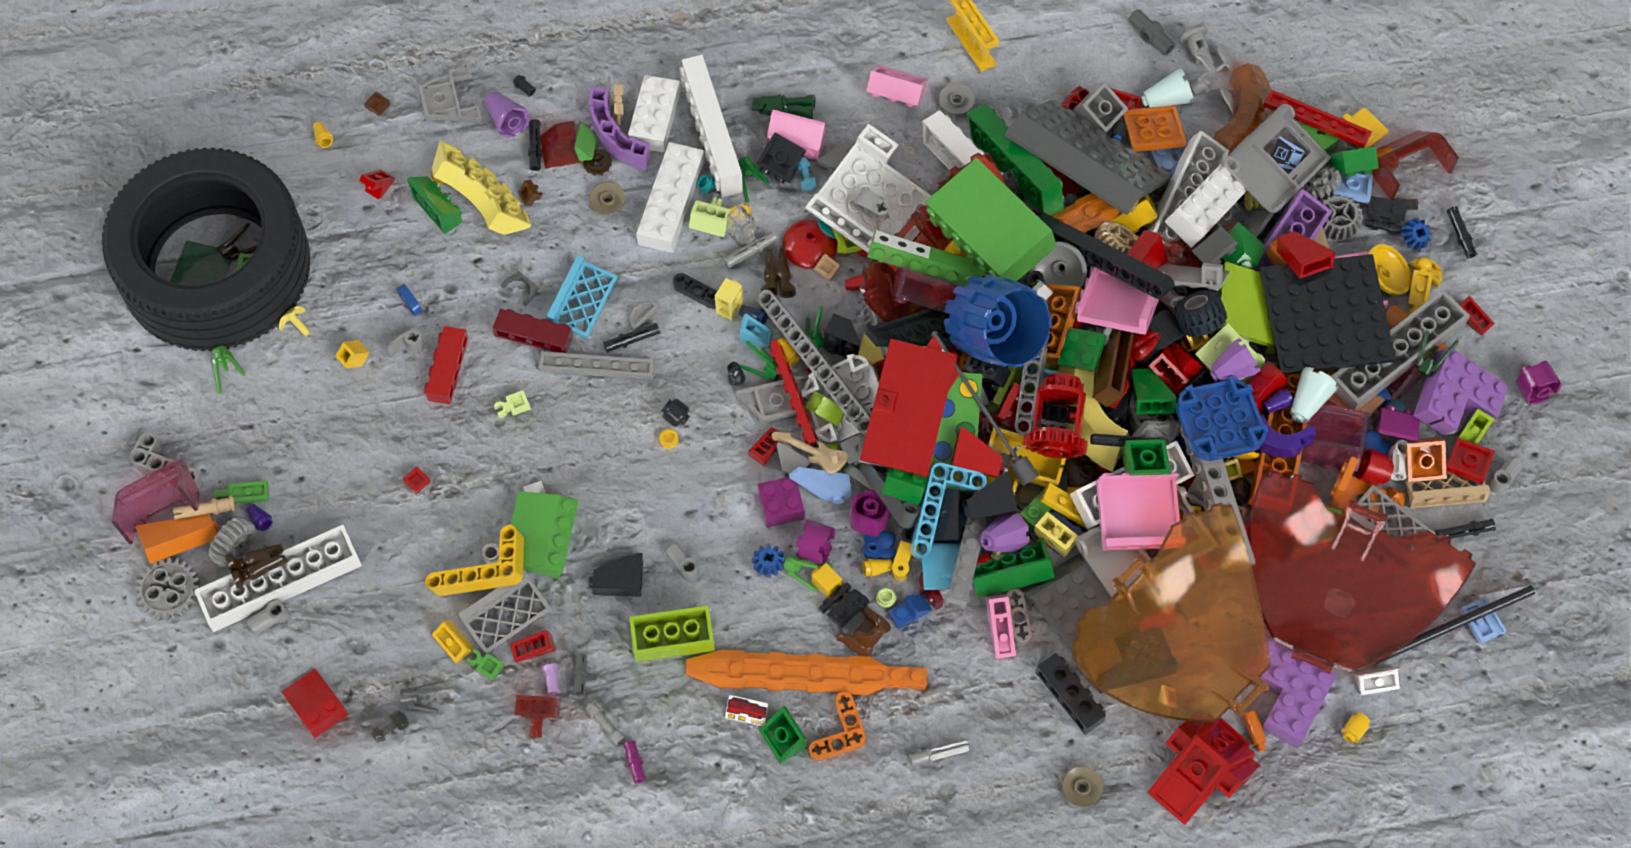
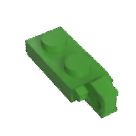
(245, 492)

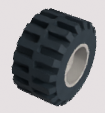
(1200, 313)

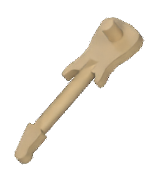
(827, 458)

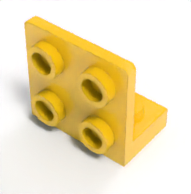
(1368, 121)

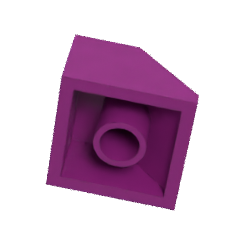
(1397, 423)

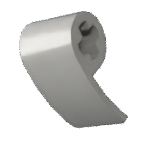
(407, 339)

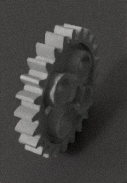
(174, 573)

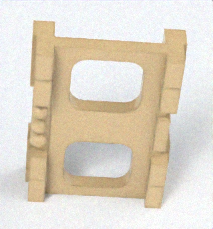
(617, 103)

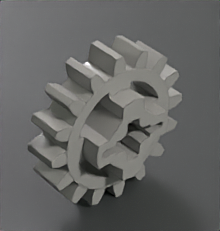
(1323, 182)

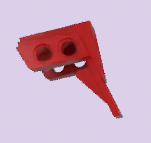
(1207, 760)

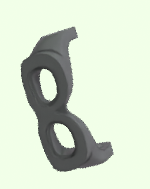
(520, 277)

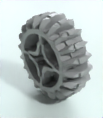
(1342, 225)
(233, 539)

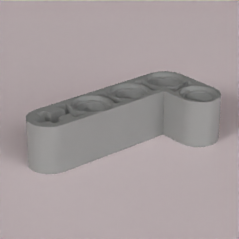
(152, 459)

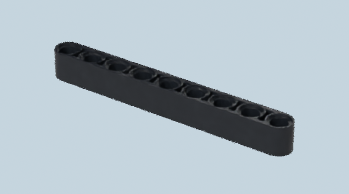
(1111, 260)

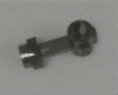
(398, 720)

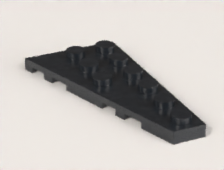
(911, 329)

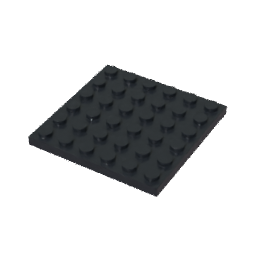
(1327, 317)

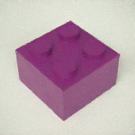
(780, 502)

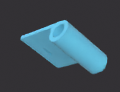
(939, 565)

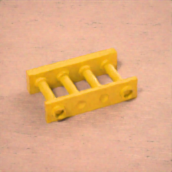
(973, 33)

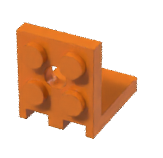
(1349, 488)

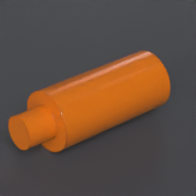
(1255, 730)

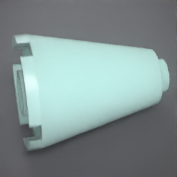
(1169, 91)
(1311, 394)

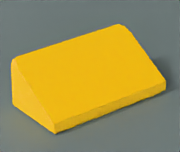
(452, 640)

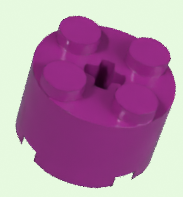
(1538, 382)
(868, 514)
(815, 542)

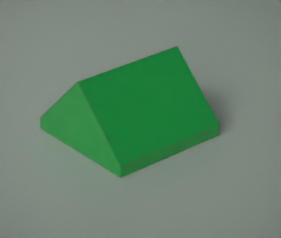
(783, 735)

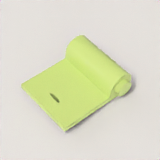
(1208, 354)

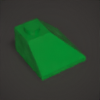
(1248, 249)

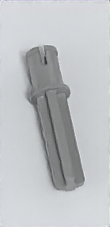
(943, 751)

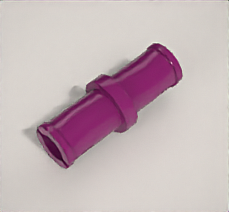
(634, 762)

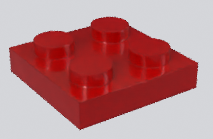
(1470, 461)

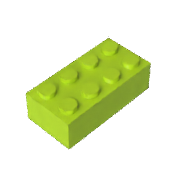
(671, 633)

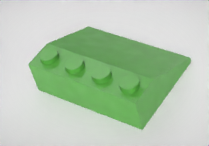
(547, 528)

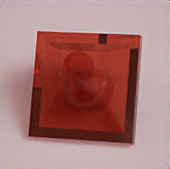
(559, 145)

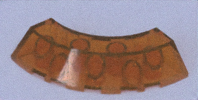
(1251, 91)

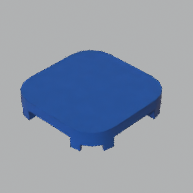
(1221, 419)

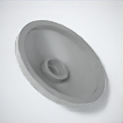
(1073, 260)

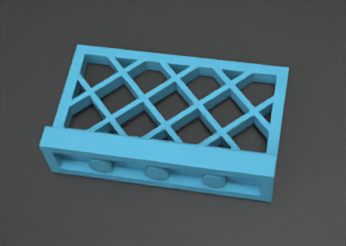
(568, 288)

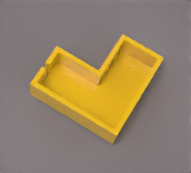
(1048, 468)

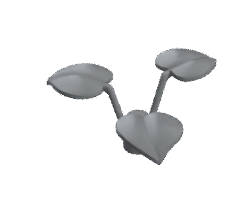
(1203, 82)

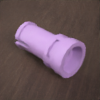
(550, 673)

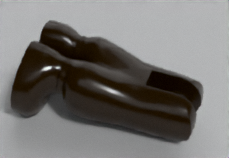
(778, 270)
(256, 563)

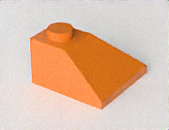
(1426, 459)

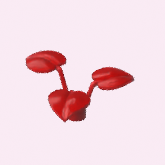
(1141, 348)

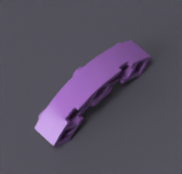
(624, 148)

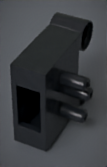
(950, 518)

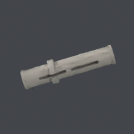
(747, 251)

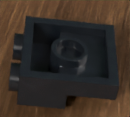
(781, 158)

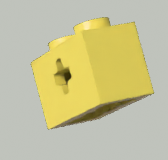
(1055, 534)

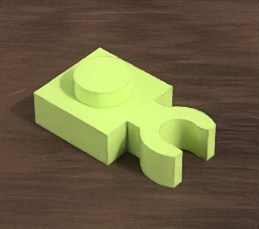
(515, 403)

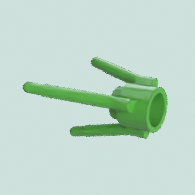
(222, 357)
(794, 564)

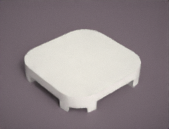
(861, 379)

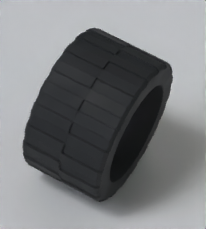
(1169, 332)

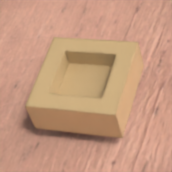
(826, 267)

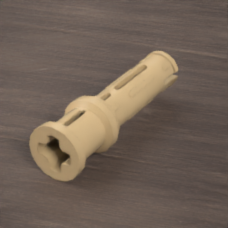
(215, 506)

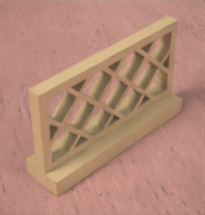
(1450, 496)

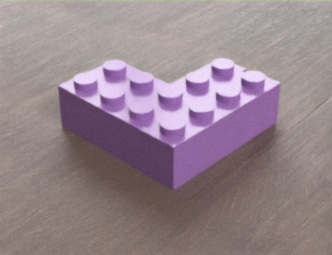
(1457, 388)
(1300, 694)

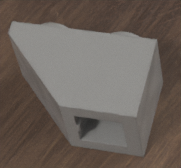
(790, 460)

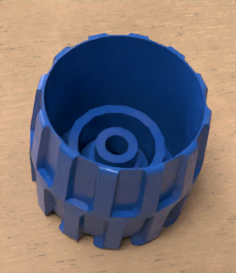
(998, 321)

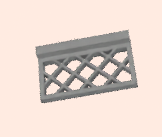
(1363, 520)
(491, 601)

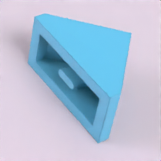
(754, 332)

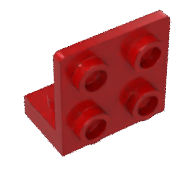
(1007, 411)

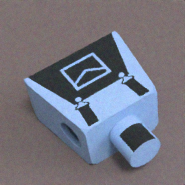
(1287, 154)

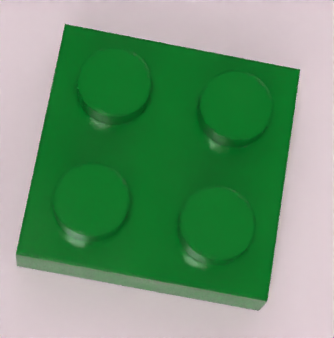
(1082, 349)

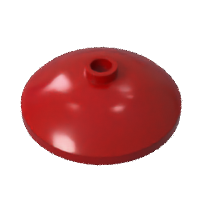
(805, 251)

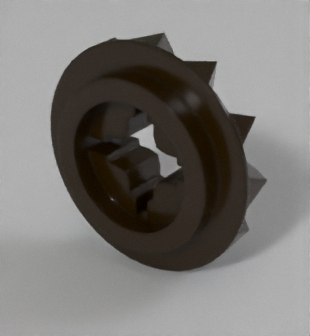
(599, 155)

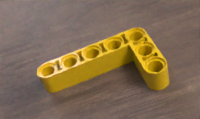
(483, 573)

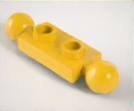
(1420, 284)

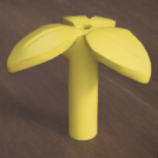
(291, 316)

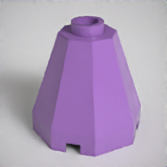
(1234, 362)
(1005, 534)

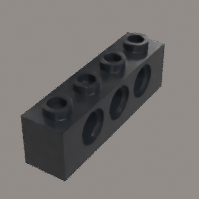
(1085, 720)

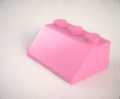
(897, 85)
(799, 130)

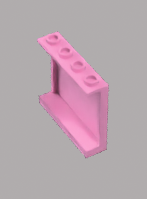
(1114, 304)
(1136, 510)

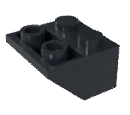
(841, 337)

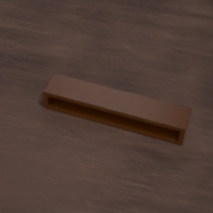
(1113, 367)

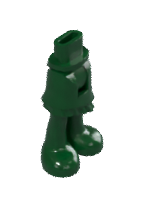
(780, 103)

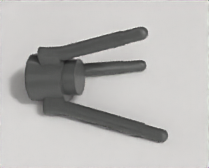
(411, 696)

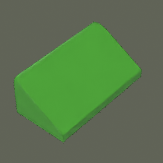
(585, 143)

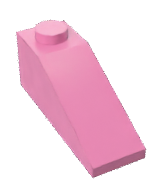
(1001, 625)

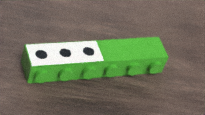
(922, 258)

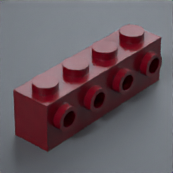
(532, 331)

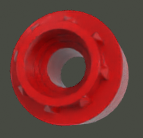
(1375, 467)

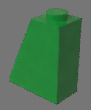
(1151, 393)

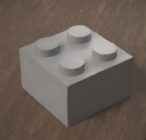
(1101, 108)

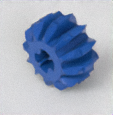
(1416, 234)
(772, 555)

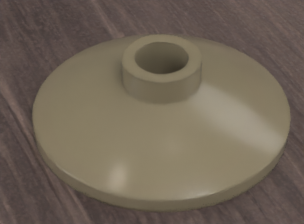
(604, 192)
(1089, 780)

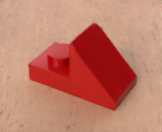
(376, 182)

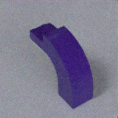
(1286, 445)

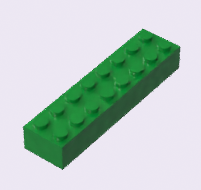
(1035, 180)

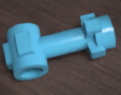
(808, 182)

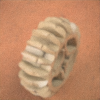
(1116, 236)

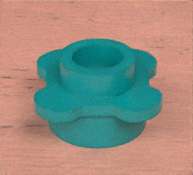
(705, 183)

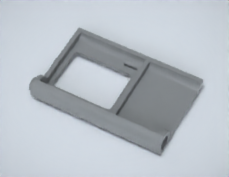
(1262, 174)
(1114, 562)

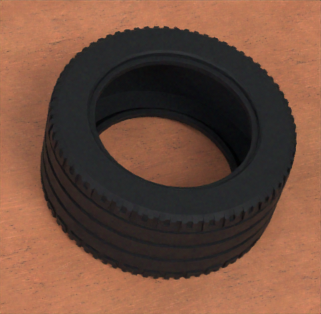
(194, 187)

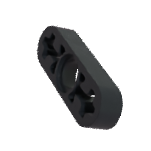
(693, 283)

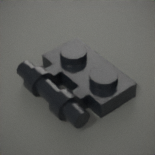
(1388, 209)
(845, 609)

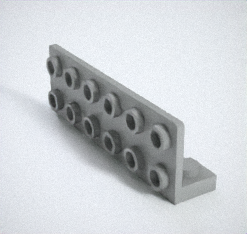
(1209, 276)

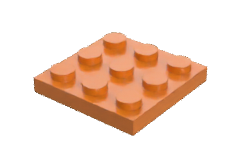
(1154, 128)

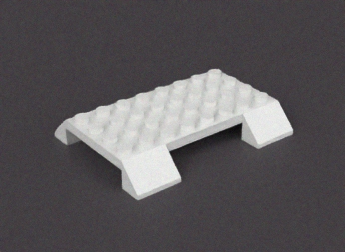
(868, 168)

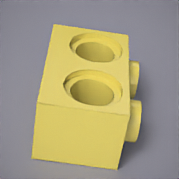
(729, 299)

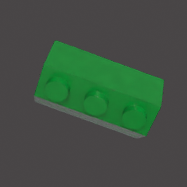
(435, 203)

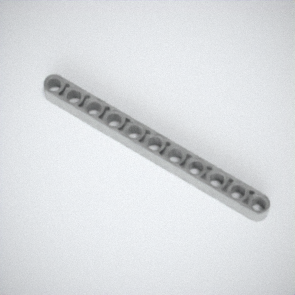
(814, 356)

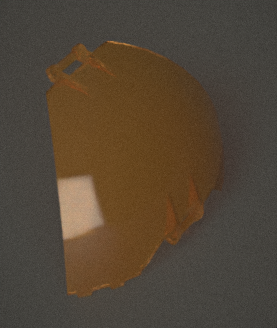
(1185, 629)

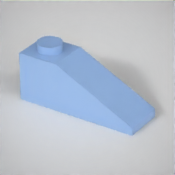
(827, 486)

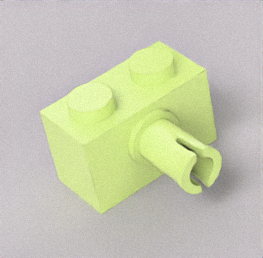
(710, 217)

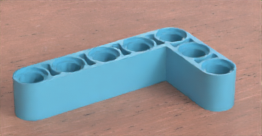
(927, 499)

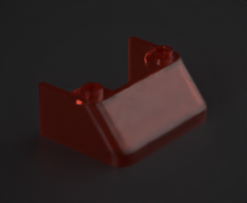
(1390, 154)

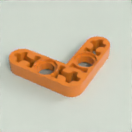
(849, 731)

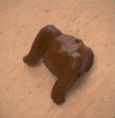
(867, 634)

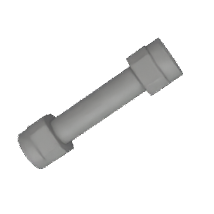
(595, 712)

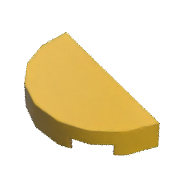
(1435, 269)

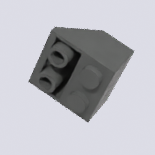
(1215, 246)

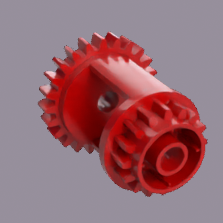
(1054, 441)

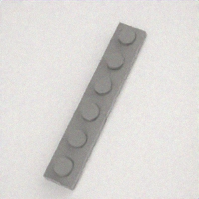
(596, 365)
(966, 562)

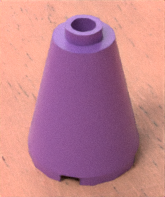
(506, 114)

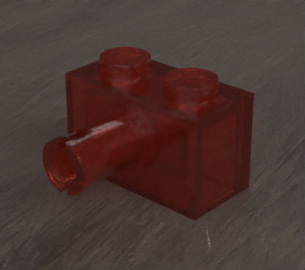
(537, 709)

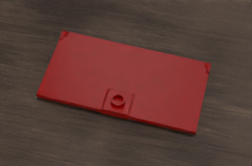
(908, 407)

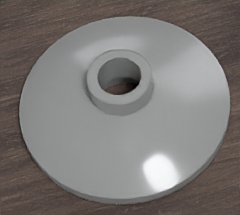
(958, 93)

